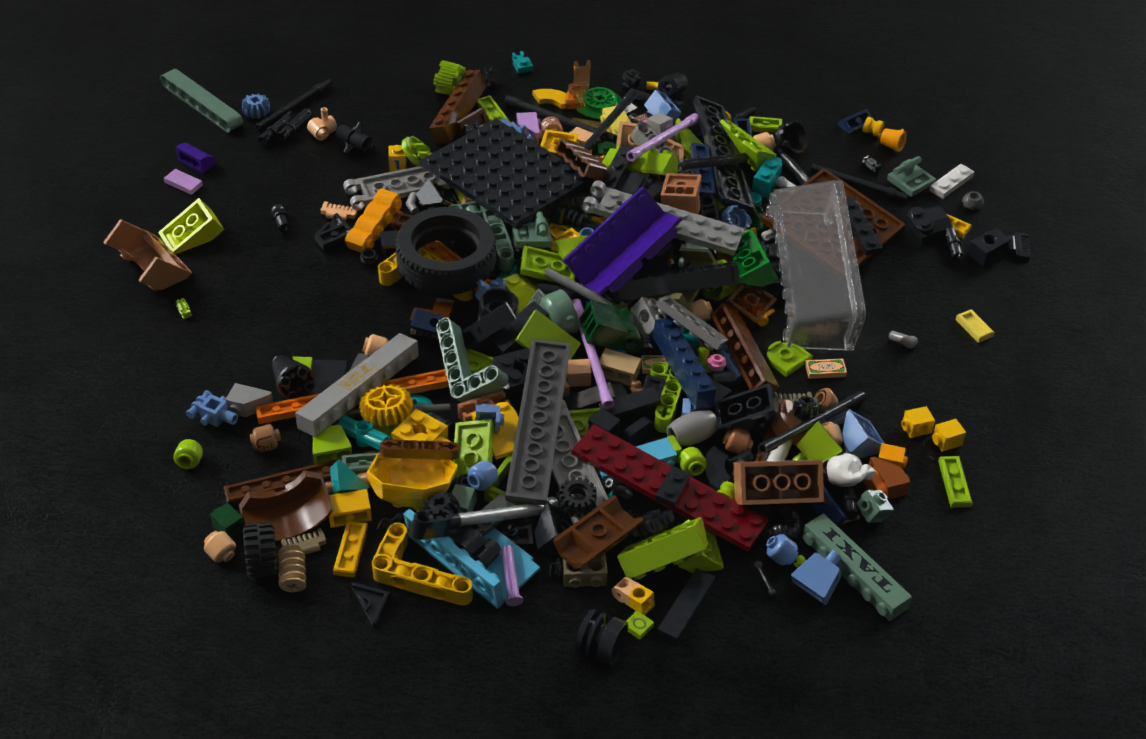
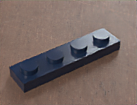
(707, 184)

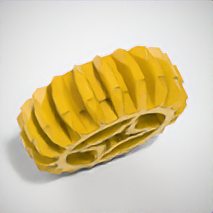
(386, 405)

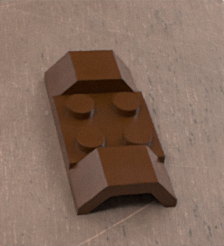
(595, 533)

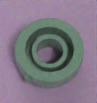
(561, 311)

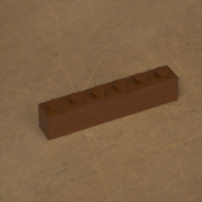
(457, 106)
(743, 347)

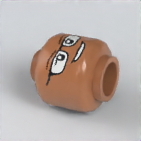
(551, 123)

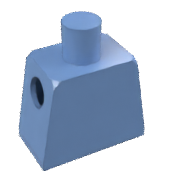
(819, 575)

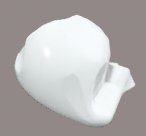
(848, 470)

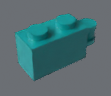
(766, 177)

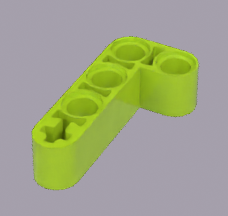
(669, 397)

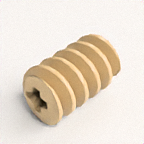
(291, 569)

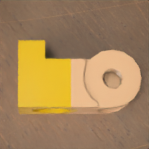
(634, 595)

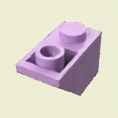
(532, 123)

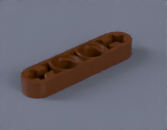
(420, 449)

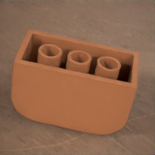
(778, 482)

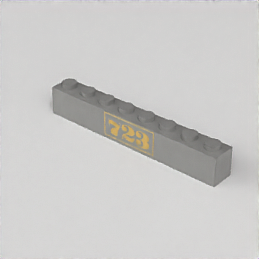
(348, 390)

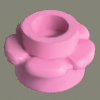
(716, 362)

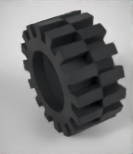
(580, 487)

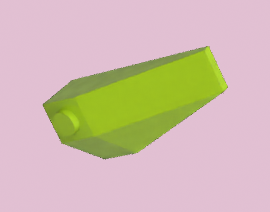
(747, 144)

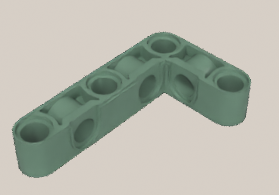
(504, 249)

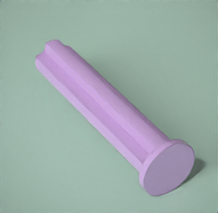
(510, 576)

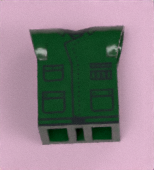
(610, 327)

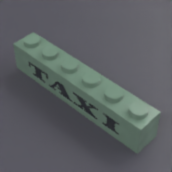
(858, 567)

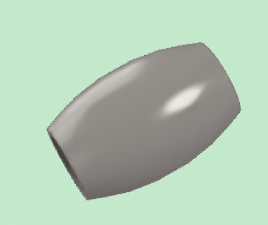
(693, 427)

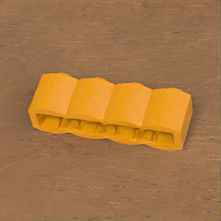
(373, 220)

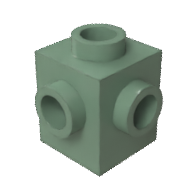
(874, 506)

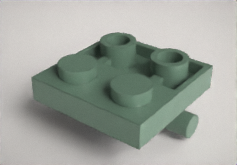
(911, 177)
(533, 234)

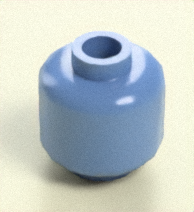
(482, 475)
(782, 549)

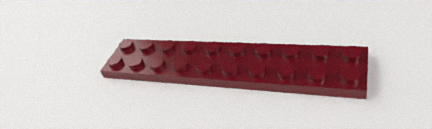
(646, 474)

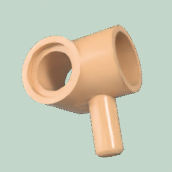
(322, 127)

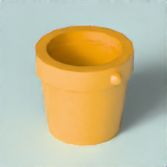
(893, 139)

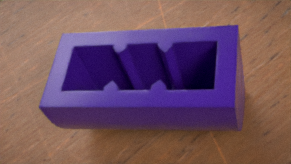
(195, 157)

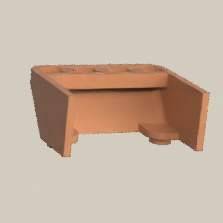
(155, 258)

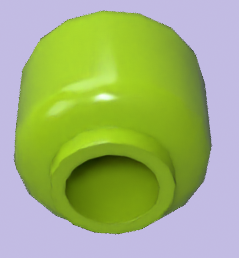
(188, 454)
(692, 461)

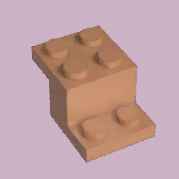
(682, 191)

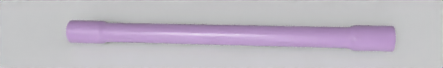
(638, 151)
(604, 392)

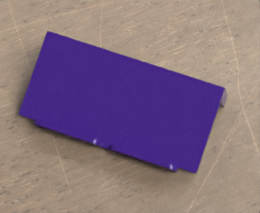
(620, 243)

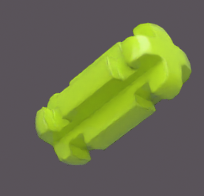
(183, 308)

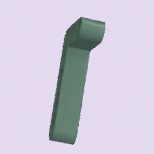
(461, 383)

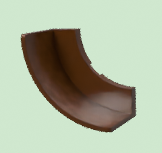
(292, 510)

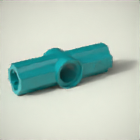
(362, 432)

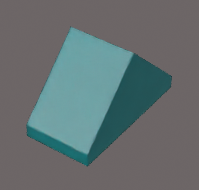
(344, 479)

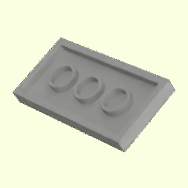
(697, 326)

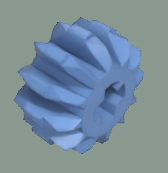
(255, 106)

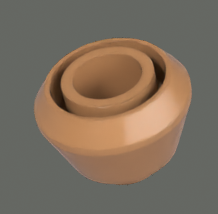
(825, 399)

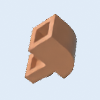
(786, 420)

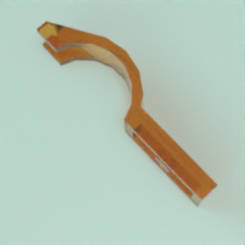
(581, 83)

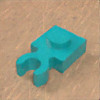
(521, 63)

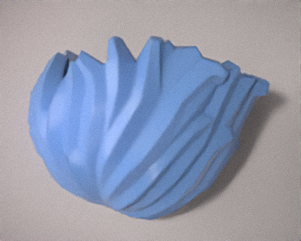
(736, 216)

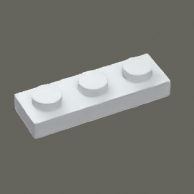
(951, 181)

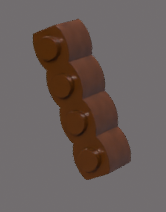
(581, 159)

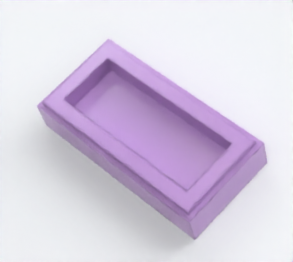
(183, 181)

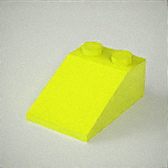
(191, 228)

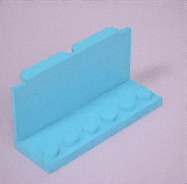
(487, 582)

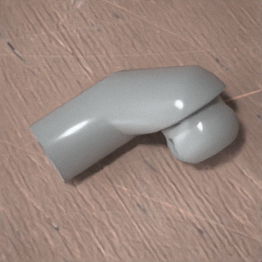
(410, 203)
(907, 341)

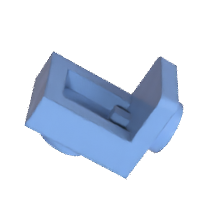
(489, 411)

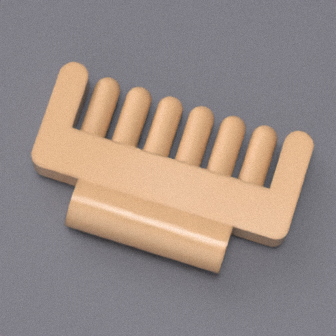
(345, 214)

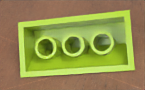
(649, 162)
(663, 549)

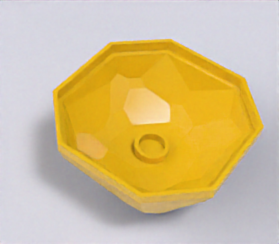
(410, 480)

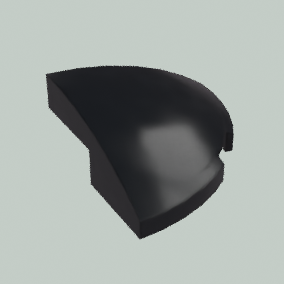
(519, 530)

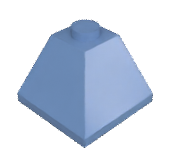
(860, 436)

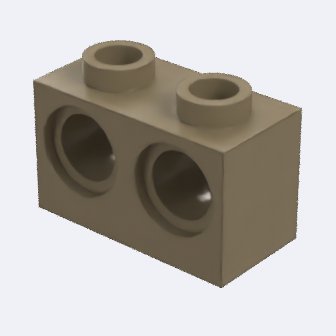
(592, 574)

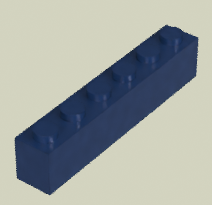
(684, 364)

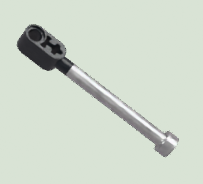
(437, 521)

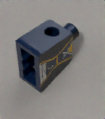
(425, 325)

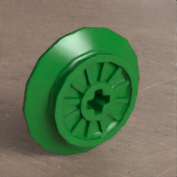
(597, 99)

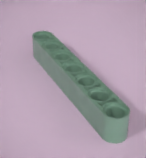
(201, 100)

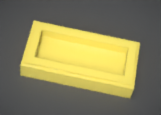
(974, 325)

